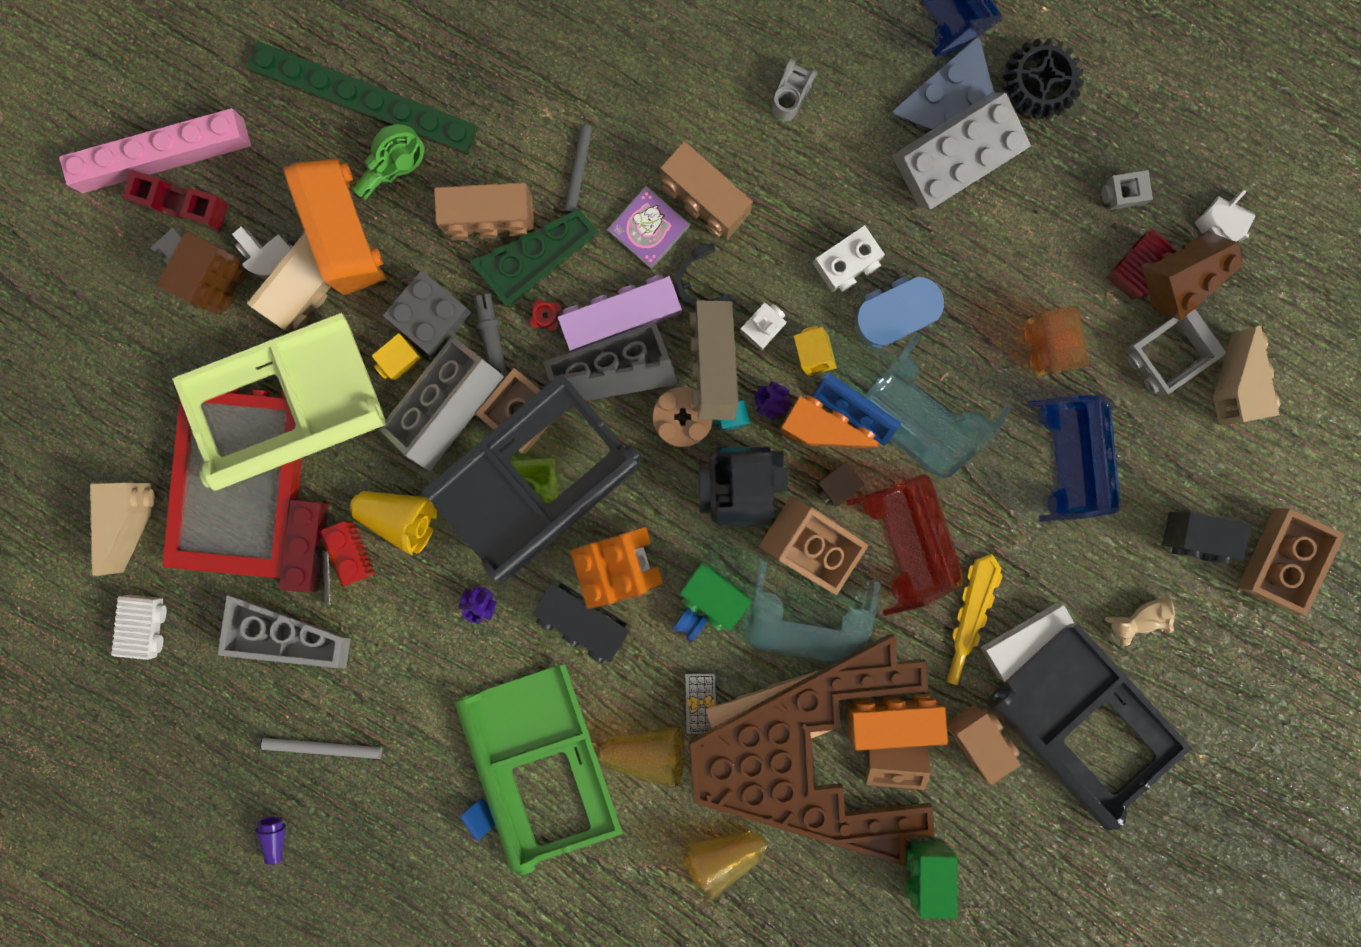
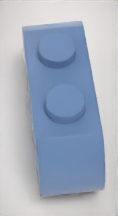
(898, 311)

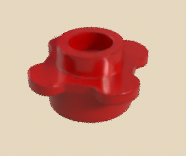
(543, 307)

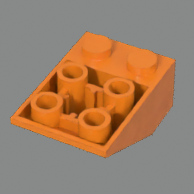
(815, 427)

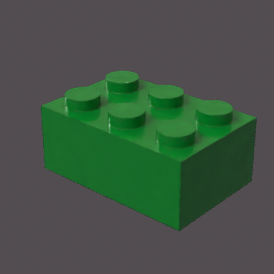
(715, 596)

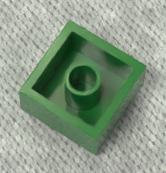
(932, 879)

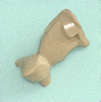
(1147, 618)

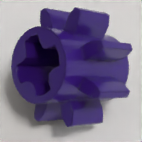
(772, 400)
(477, 604)

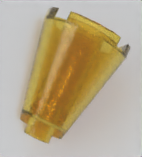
(647, 755)
(722, 861)

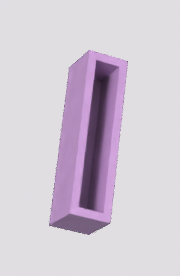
(620, 313)

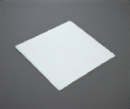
(326, 577)

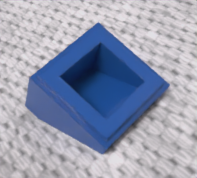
(478, 819)

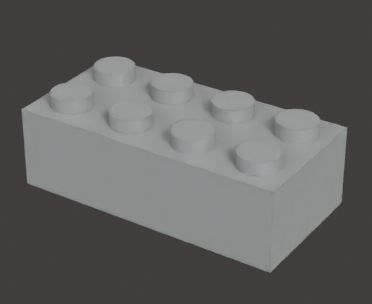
(961, 150)
(440, 403)

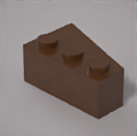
(1192, 274)

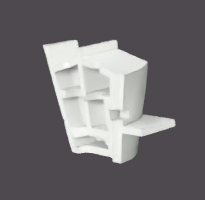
(1226, 219)

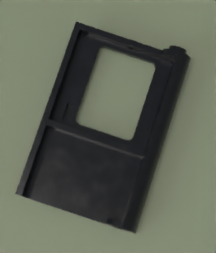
(497, 506)
(1058, 693)

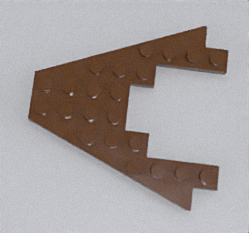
(764, 767)

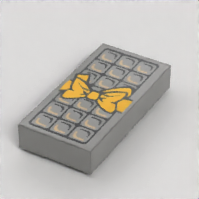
(699, 696)

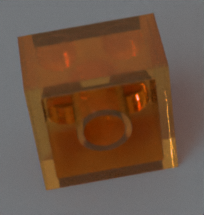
(1056, 341)

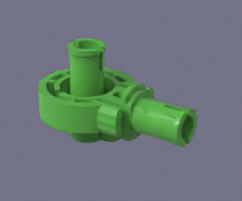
(396, 161)

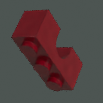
(175, 201)
(300, 560)

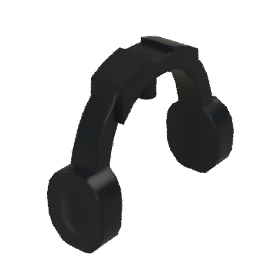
(697, 254)

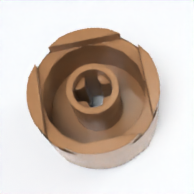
(669, 429)

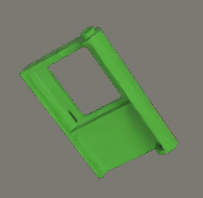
(521, 725)

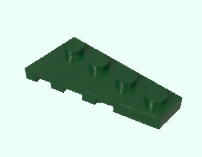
(525, 262)

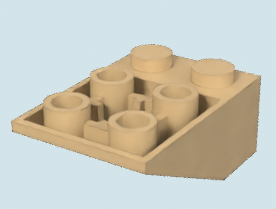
(1245, 381)

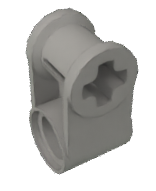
(794, 87)

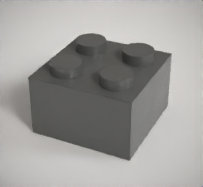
(427, 314)

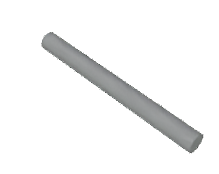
(321, 748)

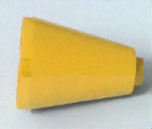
(396, 518)

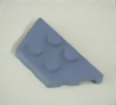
(949, 90)

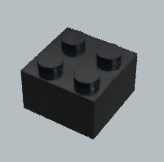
(1206, 537)

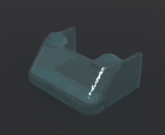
(927, 428)
(770, 633)

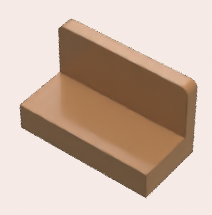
(899, 767)

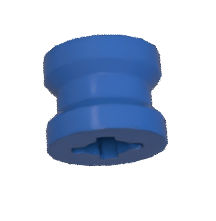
(690, 624)

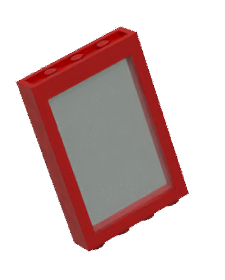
(244, 523)

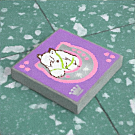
(648, 227)

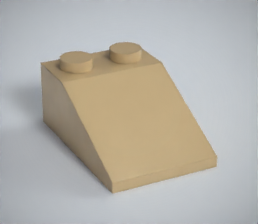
(117, 523)

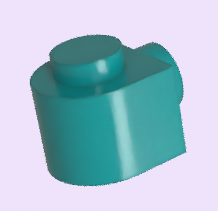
(741, 419)

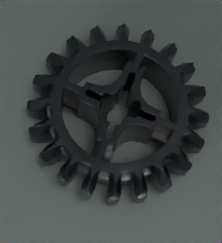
(1066, 78)

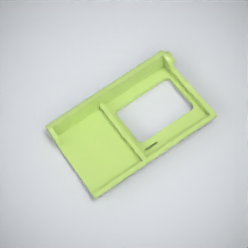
(322, 386)

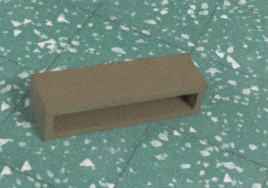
(714, 360)

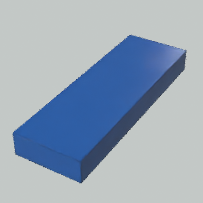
(856, 408)

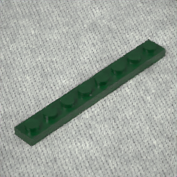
(361, 97)

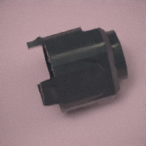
(740, 485)

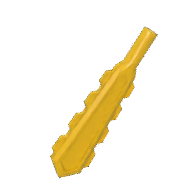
(977, 598)

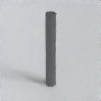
(578, 168)

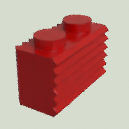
(347, 553)

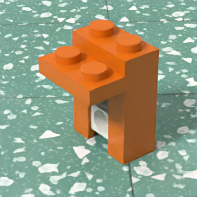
(615, 568)

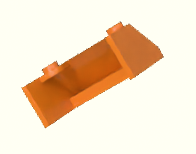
(334, 225)

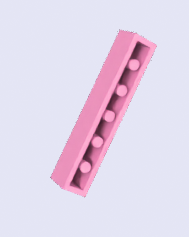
(155, 150)

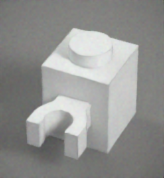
(763, 326)

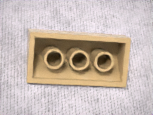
(292, 289)

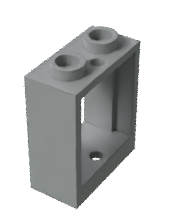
(1198, 335)

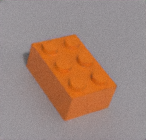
(896, 722)

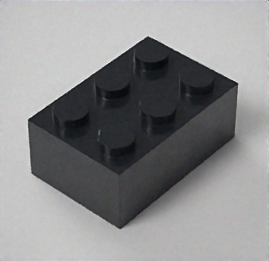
(592, 628)

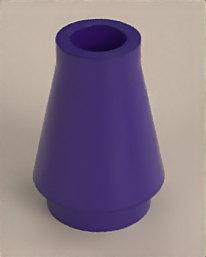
(271, 839)

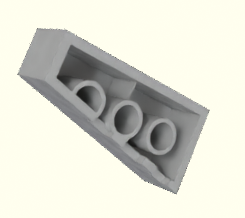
(268, 635)

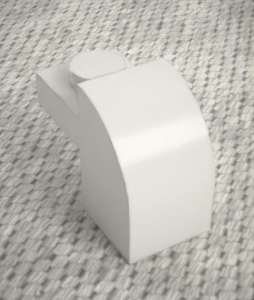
(261, 259)

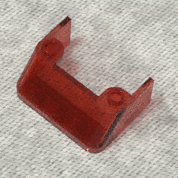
(918, 541)

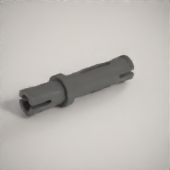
(489, 332)

